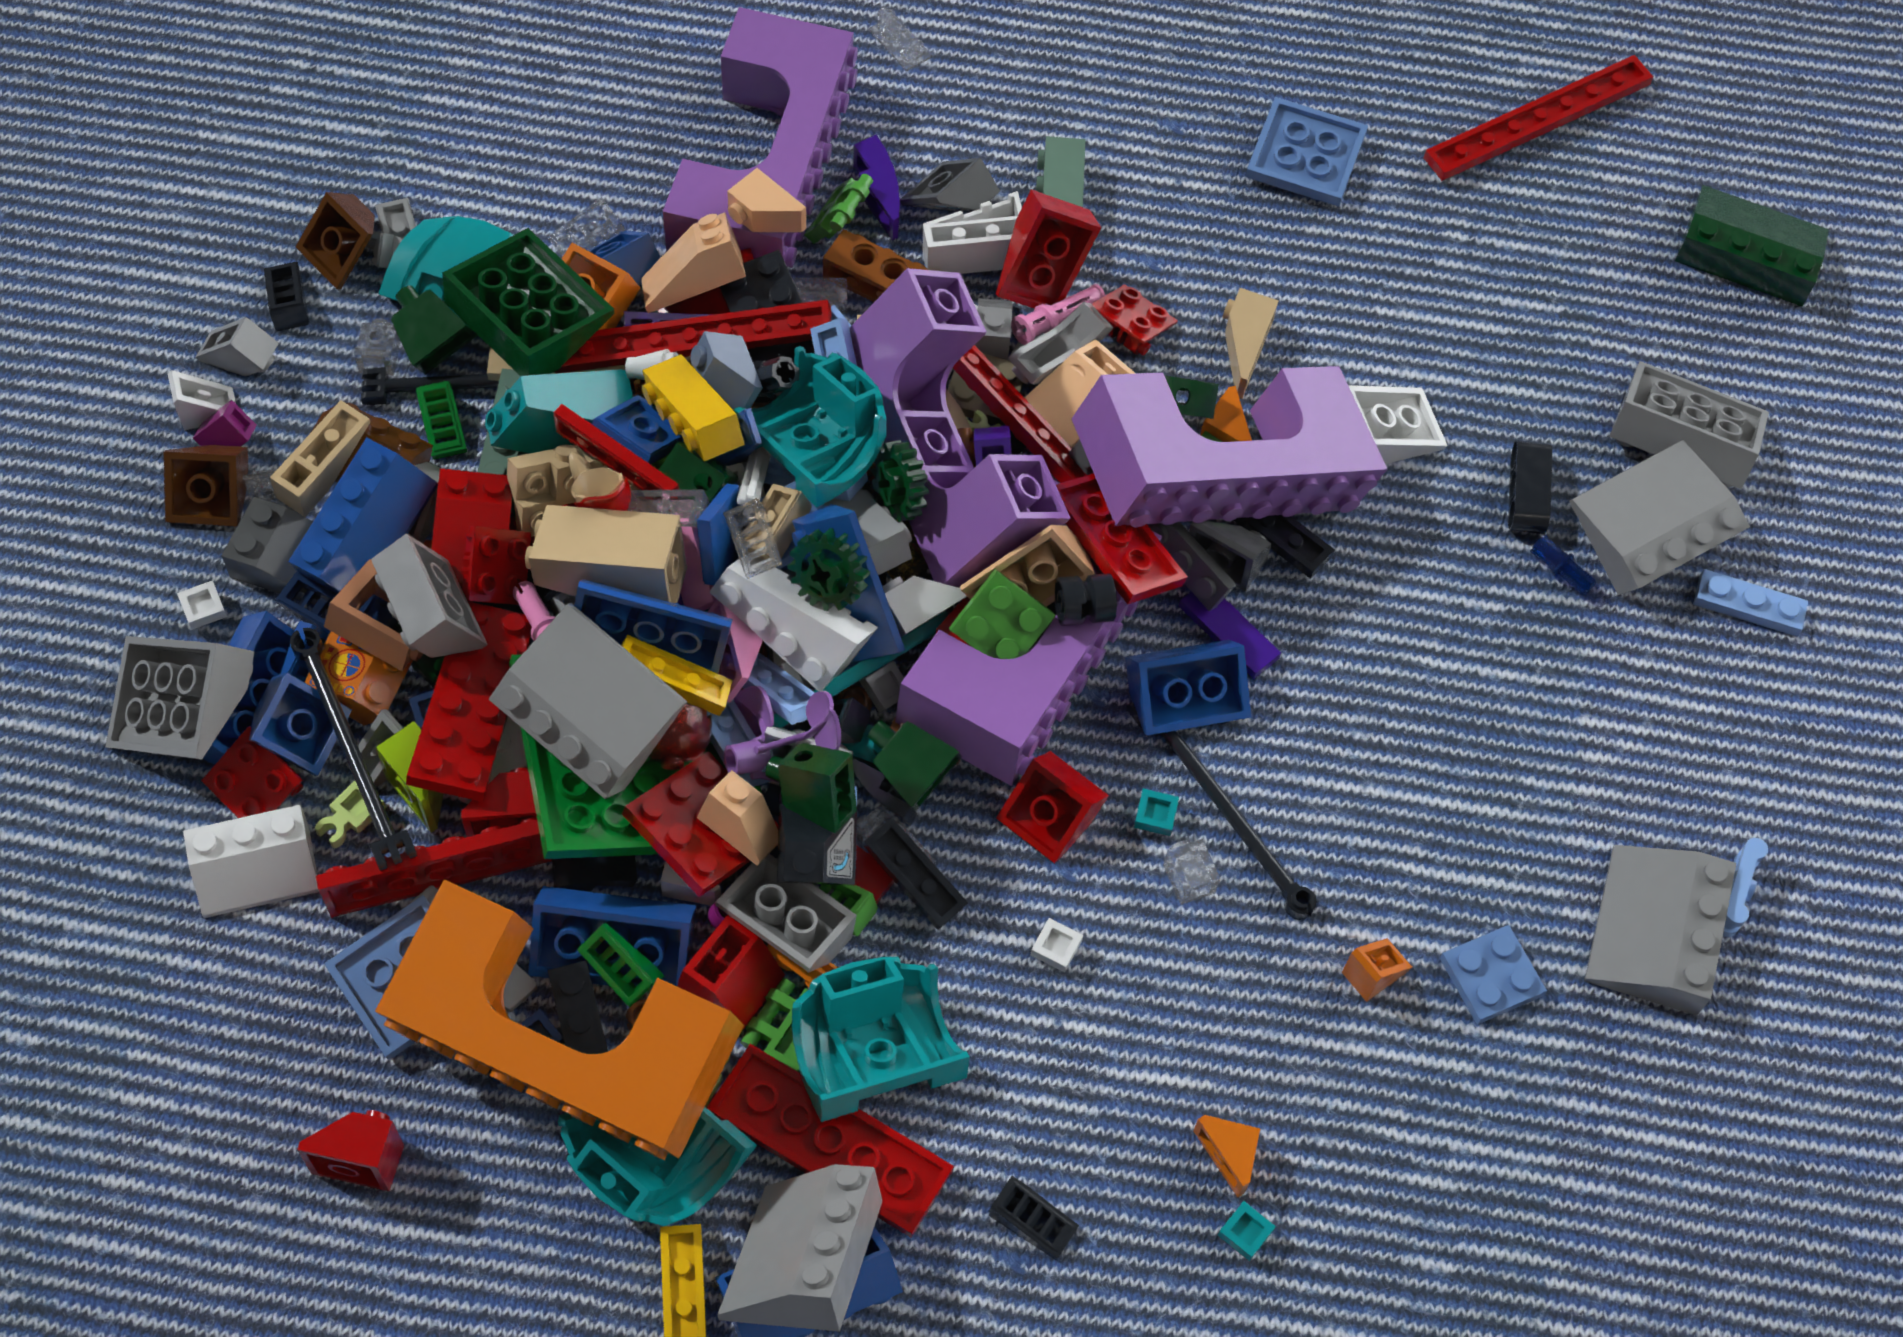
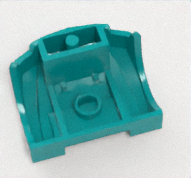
(434, 248)
(824, 425)
(871, 1033)
(648, 1186)

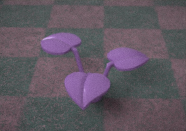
(757, 710)

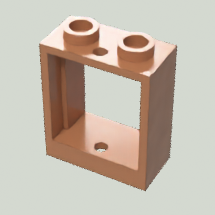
(362, 630)

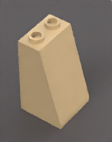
(608, 547)

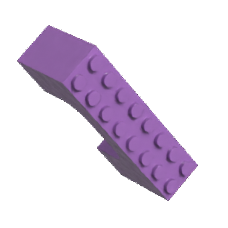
(805, 79)
(1161, 471)
(971, 513)
(1004, 707)

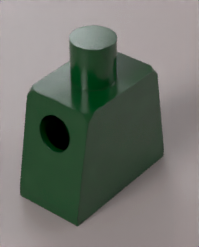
(428, 328)
(1201, 396)
(694, 474)
(912, 760)
(816, 784)

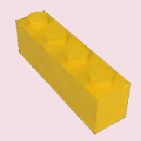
(692, 408)

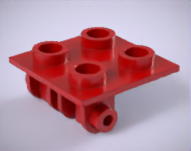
(1134, 318)
(495, 564)
(252, 778)

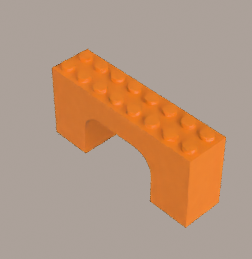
(454, 999)

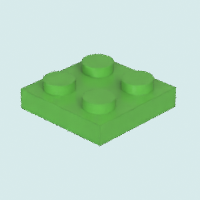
(1002, 619)

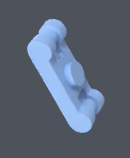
(1743, 884)

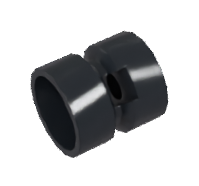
(1085, 599)

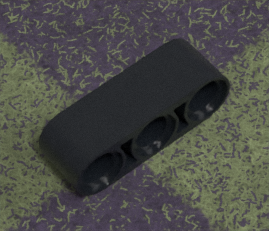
(1530, 487)

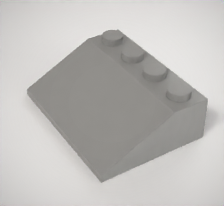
(1670, 409)
(1657, 516)
(176, 695)
(588, 701)
(1661, 925)
(805, 1250)

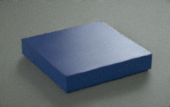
(639, 429)
(715, 539)

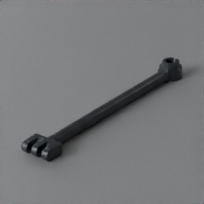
(377, 384)
(1240, 825)
(389, 841)

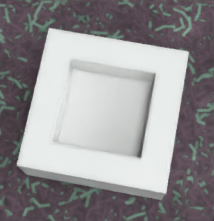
(202, 605)
(1056, 945)

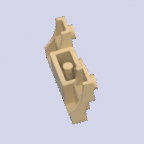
(541, 481)

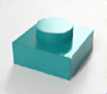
(1156, 812)
(1246, 1230)

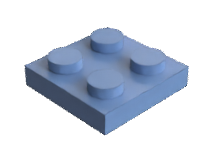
(1493, 974)

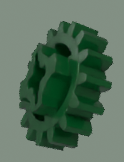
(900, 480)
(828, 569)

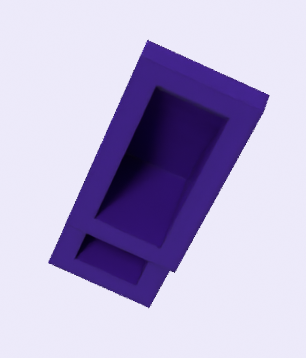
(883, 200)

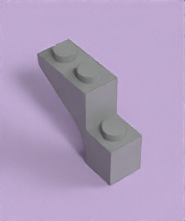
(1044, 354)

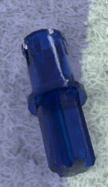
(1562, 565)

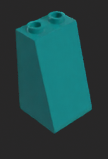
(525, 413)

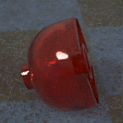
(684, 739)

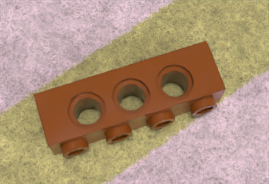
(864, 264)

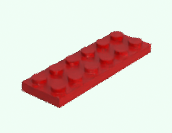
(461, 722)
(455, 860)
(775, 1112)

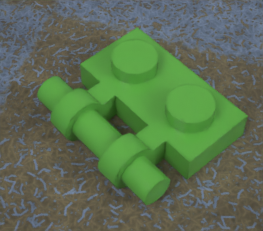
(839, 208)
(780, 1040)

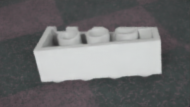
(805, 636)

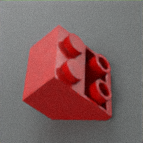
(732, 970)

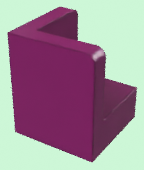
(226, 427)

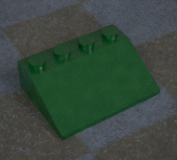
(1753, 246)
(525, 303)

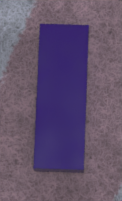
(1229, 624)

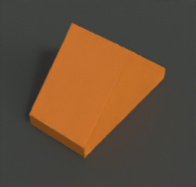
(1229, 419)
(1375, 967)
(1231, 1149)

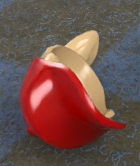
(598, 486)

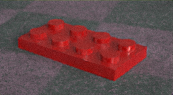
(1129, 553)

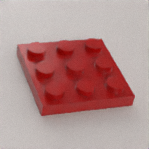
(670, 825)

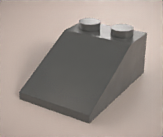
(264, 545)

